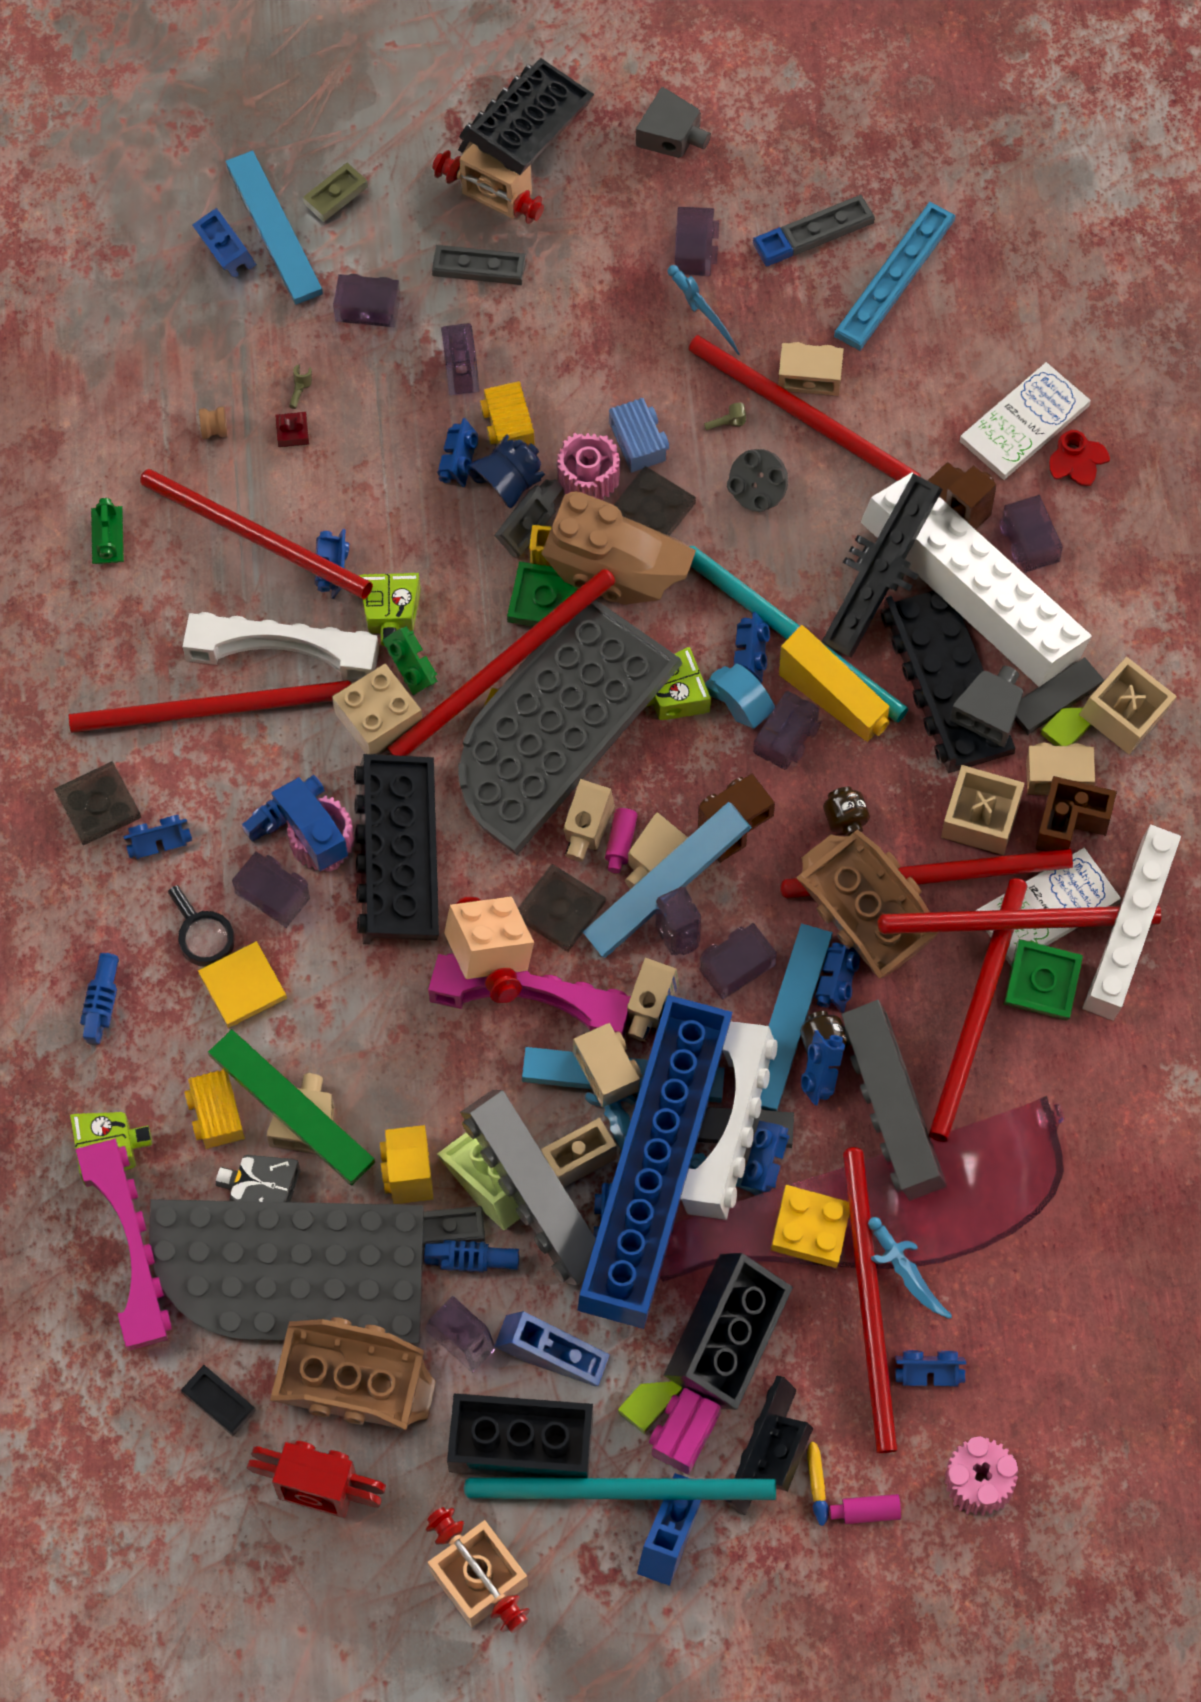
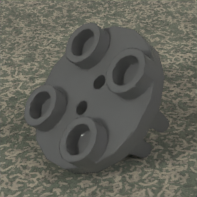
(746, 472)

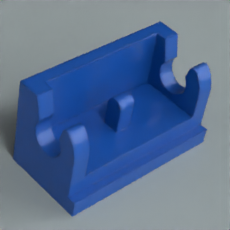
(223, 242)

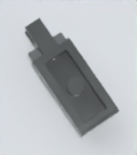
(533, 509)

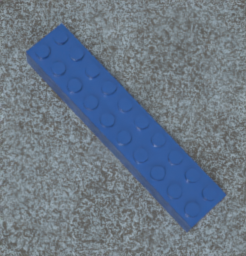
(654, 1162)

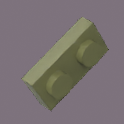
(335, 192)

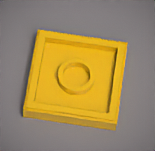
(242, 984)

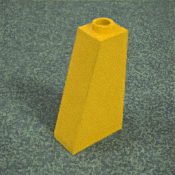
(832, 685)

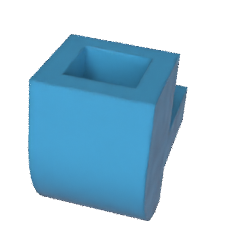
(742, 694)

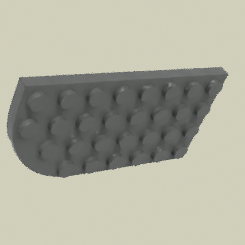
(557, 721)
(263, 1264)

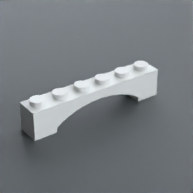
(215, 637)
(1132, 922)
(711, 1186)

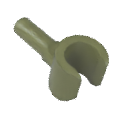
(300, 382)
(736, 417)

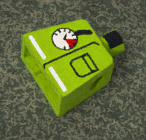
(391, 602)
(684, 692)
(100, 1127)

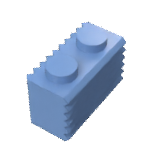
(637, 434)

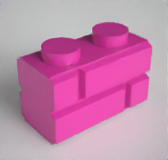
(685, 1430)

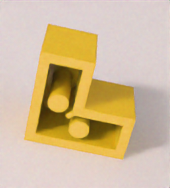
(406, 1165)

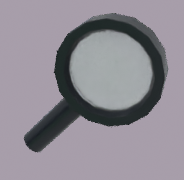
(203, 935)

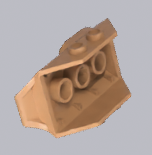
(596, 537)
(856, 886)
(353, 1373)

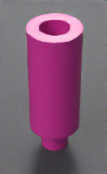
(620, 838)
(867, 1509)

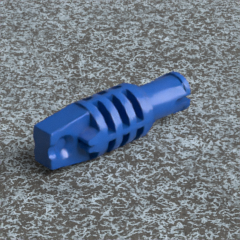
(269, 817)
(100, 999)
(470, 1256)

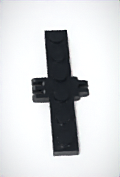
(881, 565)

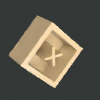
(1127, 705)
(376, 710)
(982, 810)

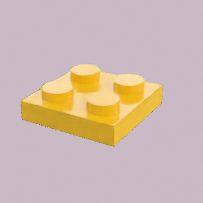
(810, 1226)

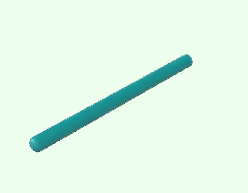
(778, 620)
(620, 1488)

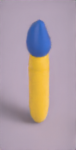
(819, 1506)

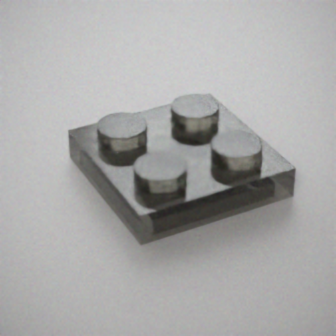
(655, 502)
(97, 803)
(560, 907)

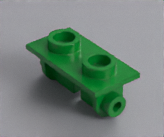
(107, 532)
(403, 649)

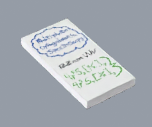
(1025, 421)
(1063, 888)

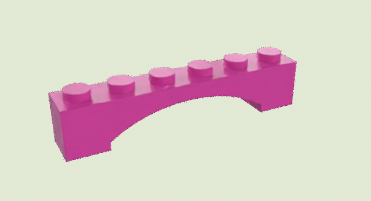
(580, 1000)
(142, 1320)

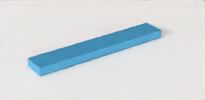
(274, 227)
(894, 276)
(673, 872)
(793, 1007)
(563, 1069)

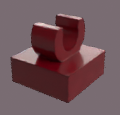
(292, 429)

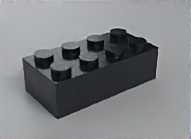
(728, 1330)
(519, 1437)

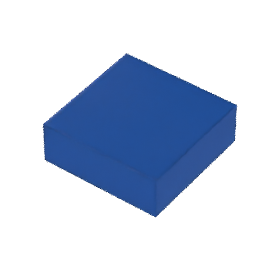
(773, 246)

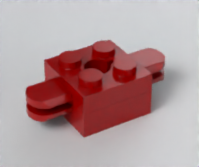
(315, 1478)

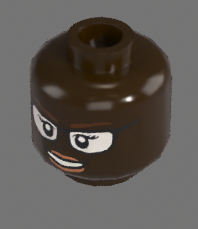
(846, 811)
(825, 1024)

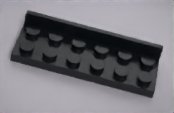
(526, 116)
(941, 667)
(396, 848)

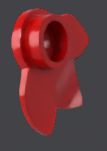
(1078, 462)

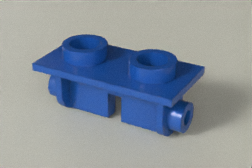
(462, 441)
(334, 550)
(753, 635)
(144, 839)
(838, 988)
(818, 1079)
(768, 1142)
(943, 1366)

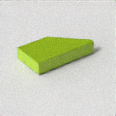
(1065, 727)
(648, 1403)

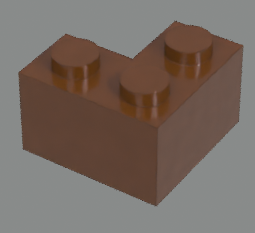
(967, 492)
(750, 801)
(1071, 807)

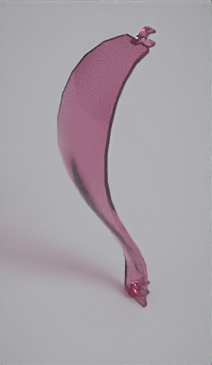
(996, 1182)

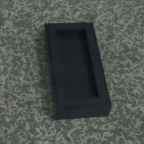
(218, 1400)

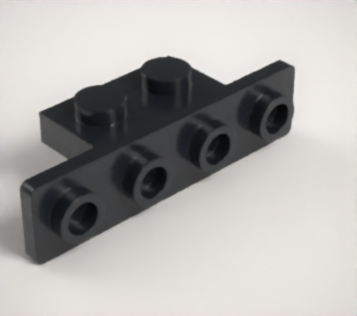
(775, 1442)

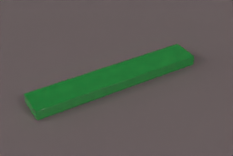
(291, 1107)

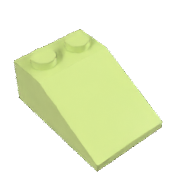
(479, 1180)

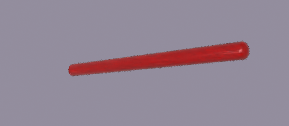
(800, 409)
(256, 533)
(502, 664)
(205, 706)
(966, 869)
(1002, 920)
(975, 1018)
(869, 1301)

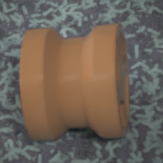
(213, 423)

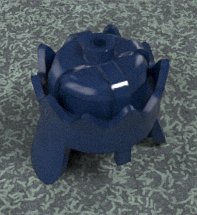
(508, 469)

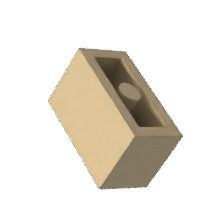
(810, 368)
(1068, 762)
(606, 1064)
(581, 1152)

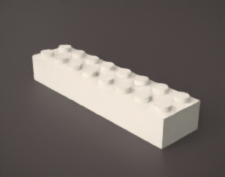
(986, 589)

